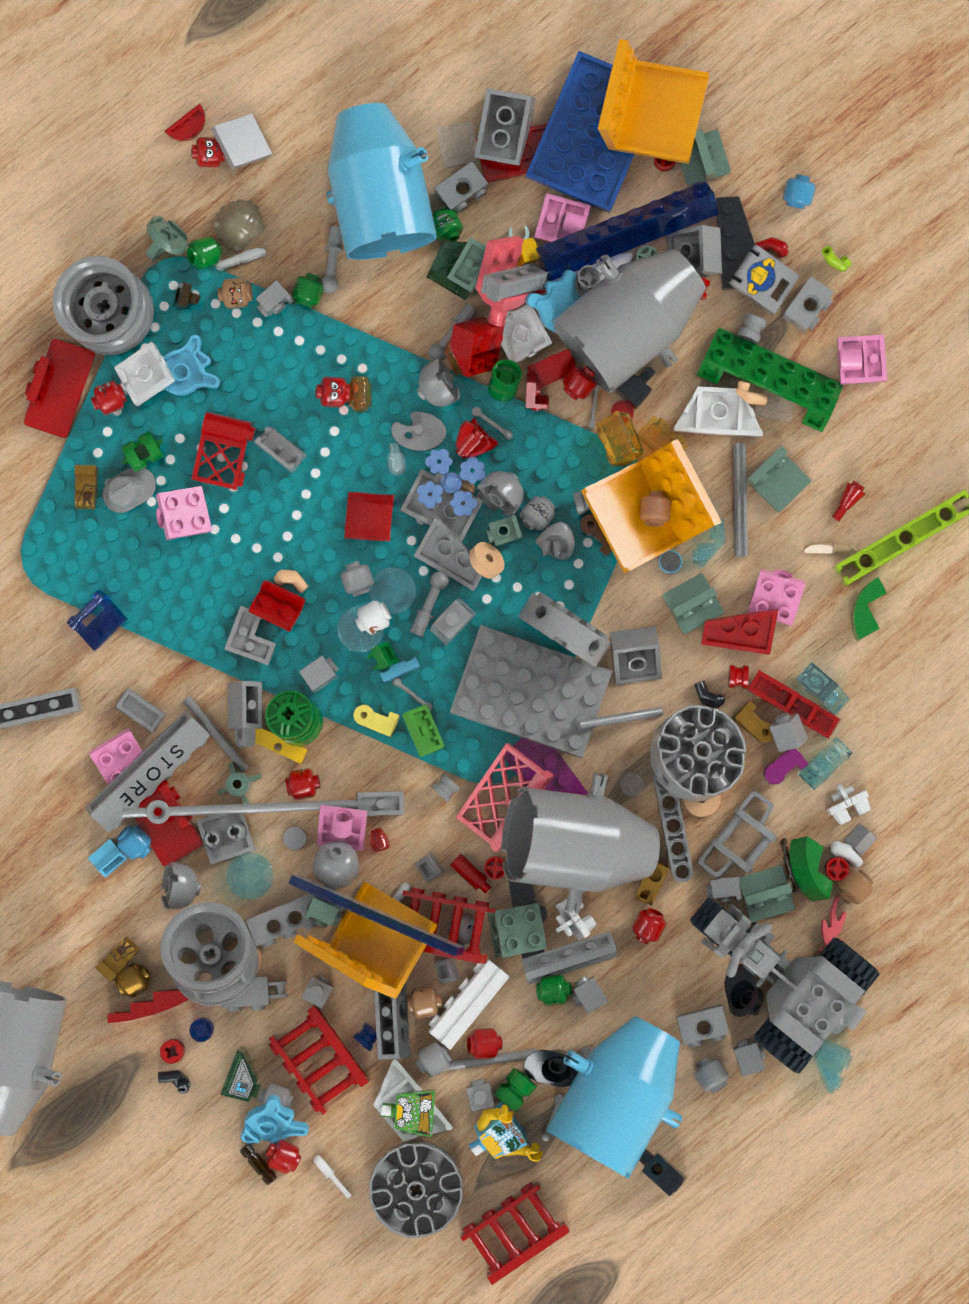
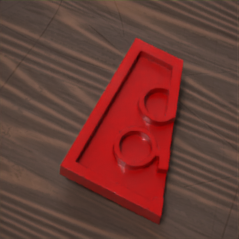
(742, 632)

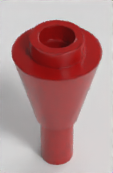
(851, 495)

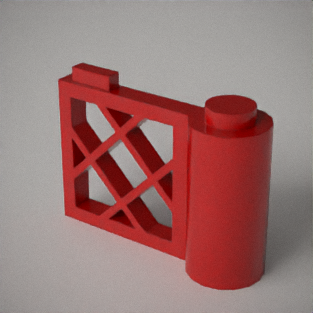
(227, 432)

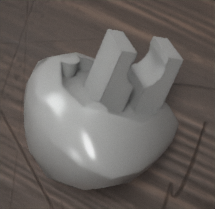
(557, 541)

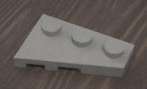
(447, 554)

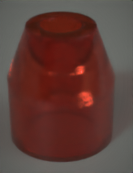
(379, 840)

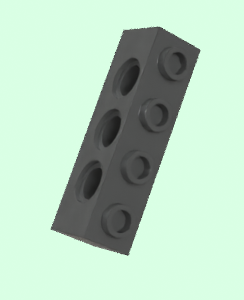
(392, 1025)

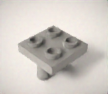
(225, 836)

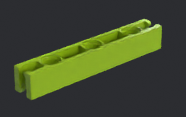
(891, 546)

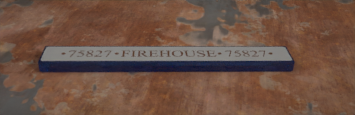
(376, 915)

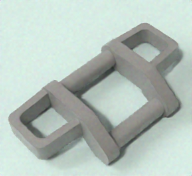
(740, 815)

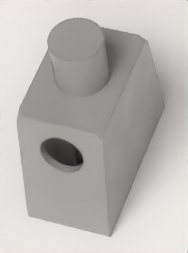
(452, 621)

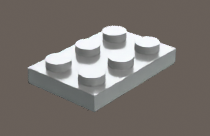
(457, 524)

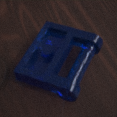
(103, 625)

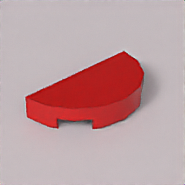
(188, 126)

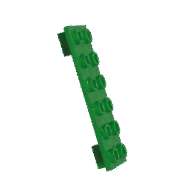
(773, 374)

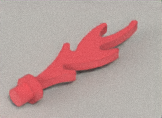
(835, 926)

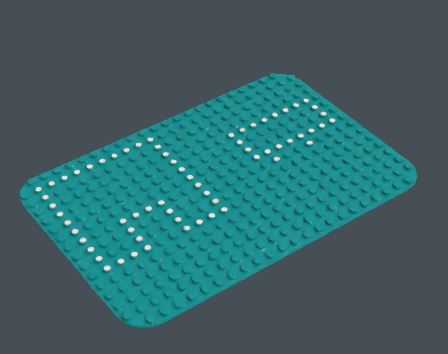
(193, 586)

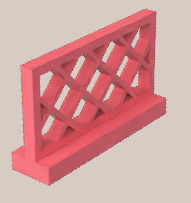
(539, 781)

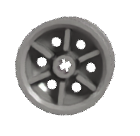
(79, 283)

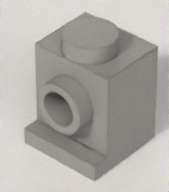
(273, 300)
(724, 889)

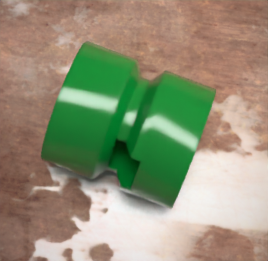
(504, 380)

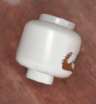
(373, 617)

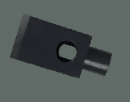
(669, 1180)

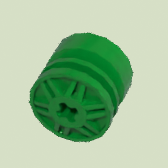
(302, 726)

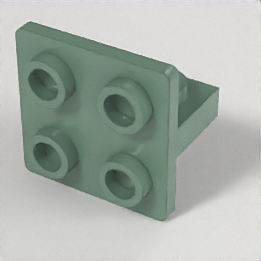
(707, 159)
(693, 603)
(766, 893)

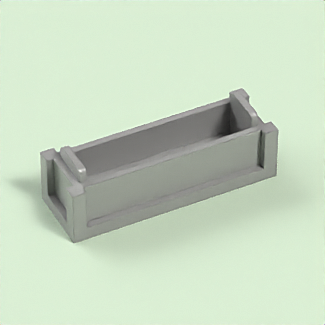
(513, 282)

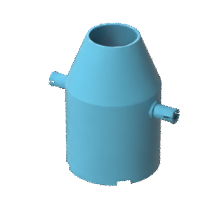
(378, 184)
(619, 1095)

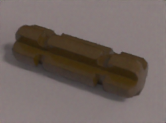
(258, 1164)

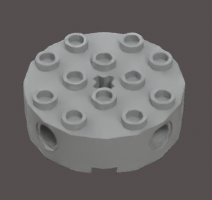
(565, 628)
(676, 757)
(421, 1212)

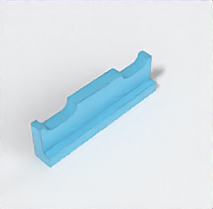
(399, 670)

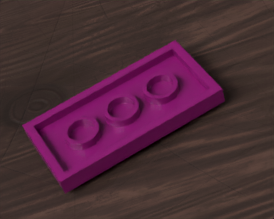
(547, 759)

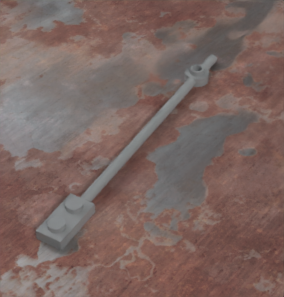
(373, 802)

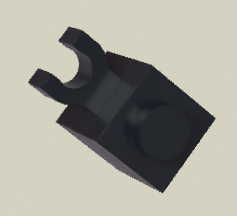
(635, 389)

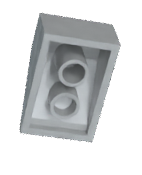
(504, 126)

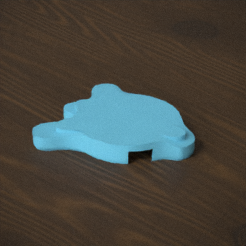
(557, 298)
(188, 369)
(271, 1123)

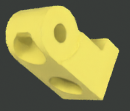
(368, 718)

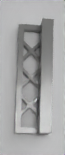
(570, 957)

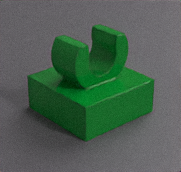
(384, 656)

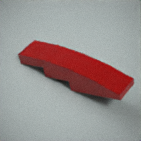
(792, 702)
(161, 1001)

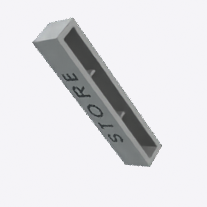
(148, 771)

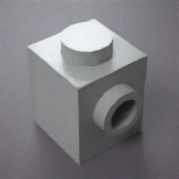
(788, 732)
(318, 990)
(588, 994)
(749, 1057)
(480, 1094)

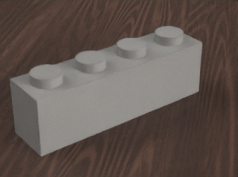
(40, 708)

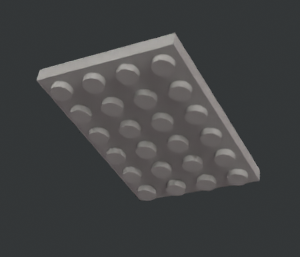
(530, 691)

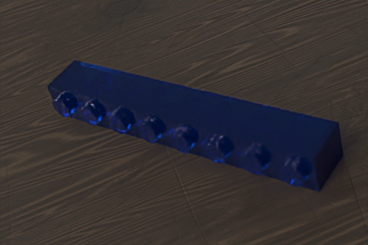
(628, 230)

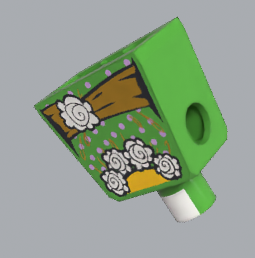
(412, 1111)

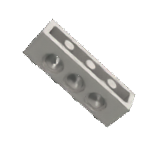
(259, 924)

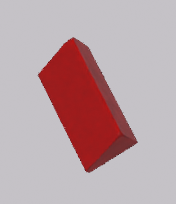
(552, 368)

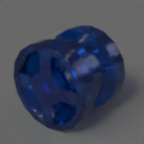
(199, 1033)
(366, 1036)

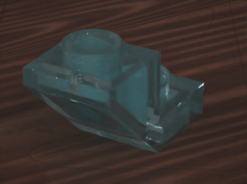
(706, 551)
(823, 688)
(825, 763)

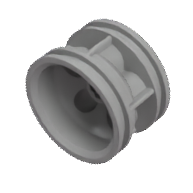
(182, 937)

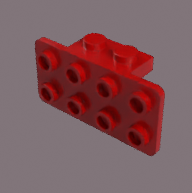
(57, 387)
(176, 835)

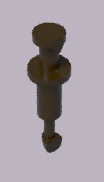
(786, 858)

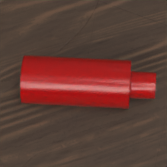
(470, 873)

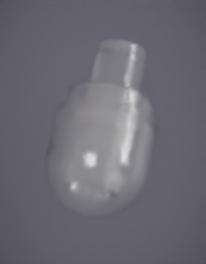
(396, 460)

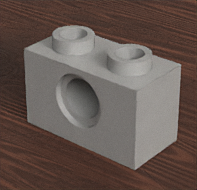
(467, 176)
(814, 292)
(319, 673)
(688, 1022)

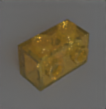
(657, 434)
(619, 439)

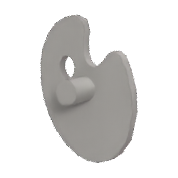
(426, 430)

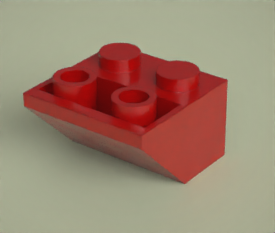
(476, 345)

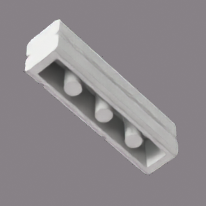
(468, 1004)

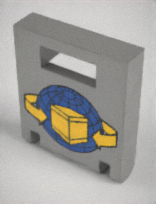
(760, 278)

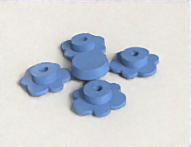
(451, 482)

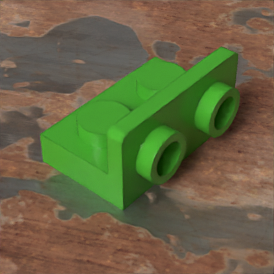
(423, 730)

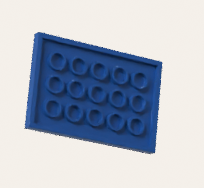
(572, 151)

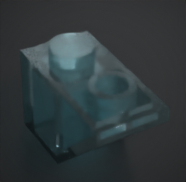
(830, 1062)

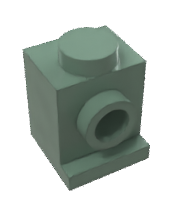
(513, 531)
(323, 913)

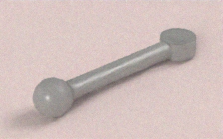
(594, 406)
(477, 413)
(397, 682)
(558, 1098)

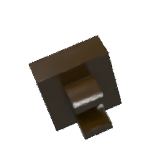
(185, 296)

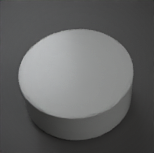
(294, 838)

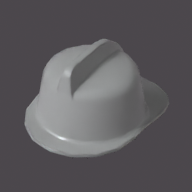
(129, 490)

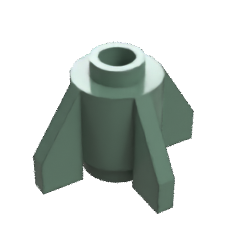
(245, 780)

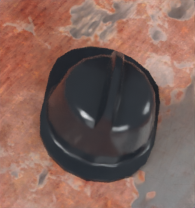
(742, 993)
(549, 1068)

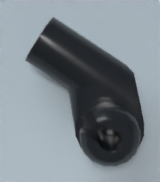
(708, 698)
(177, 1078)

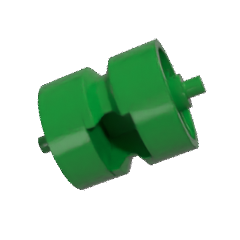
(142, 451)
(515, 1089)

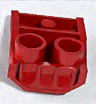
(369, 516)

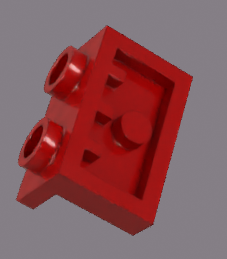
(277, 605)

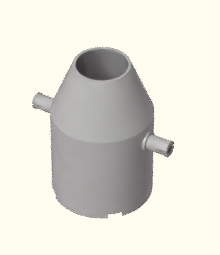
(631, 316)
(576, 841)
(27, 1050)

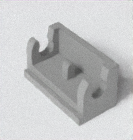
(280, 449)

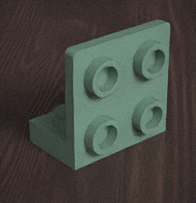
(468, 266)
(778, 480)
(517, 930)

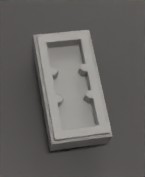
(140, 710)

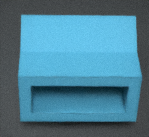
(107, 858)

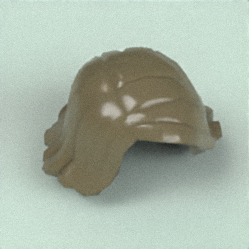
(238, 224)

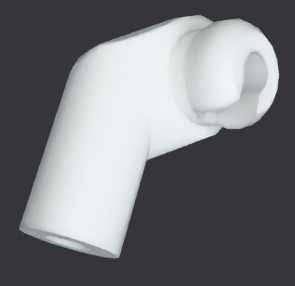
(846, 852)

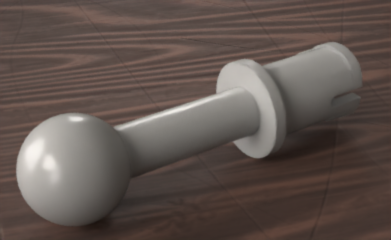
(329, 281)
(437, 351)
(438, 582)

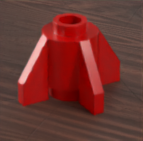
(473, 440)

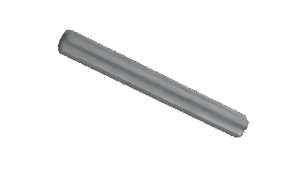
(740, 500)

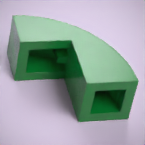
(861, 617)
(804, 862)

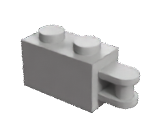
(245, 711)
(258, 995)

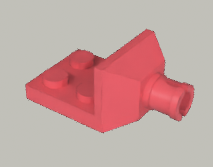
(499, 256)

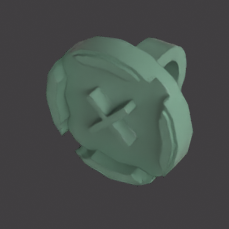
(166, 237)

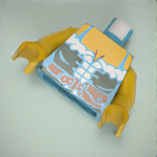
(503, 1135)

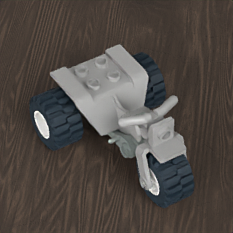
(805, 998)

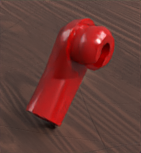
(774, 244)

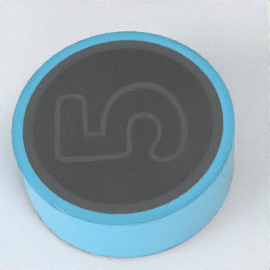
(670, 562)

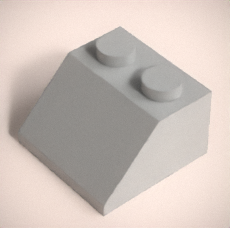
(700, 247)
(636, 655)

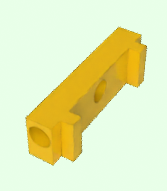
(269, 741)

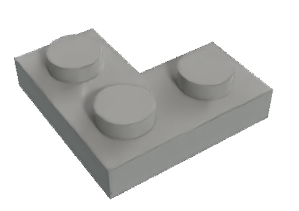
(243, 638)

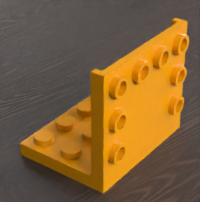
(651, 107)
(618, 498)
(369, 950)

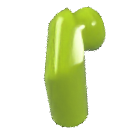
(832, 260)

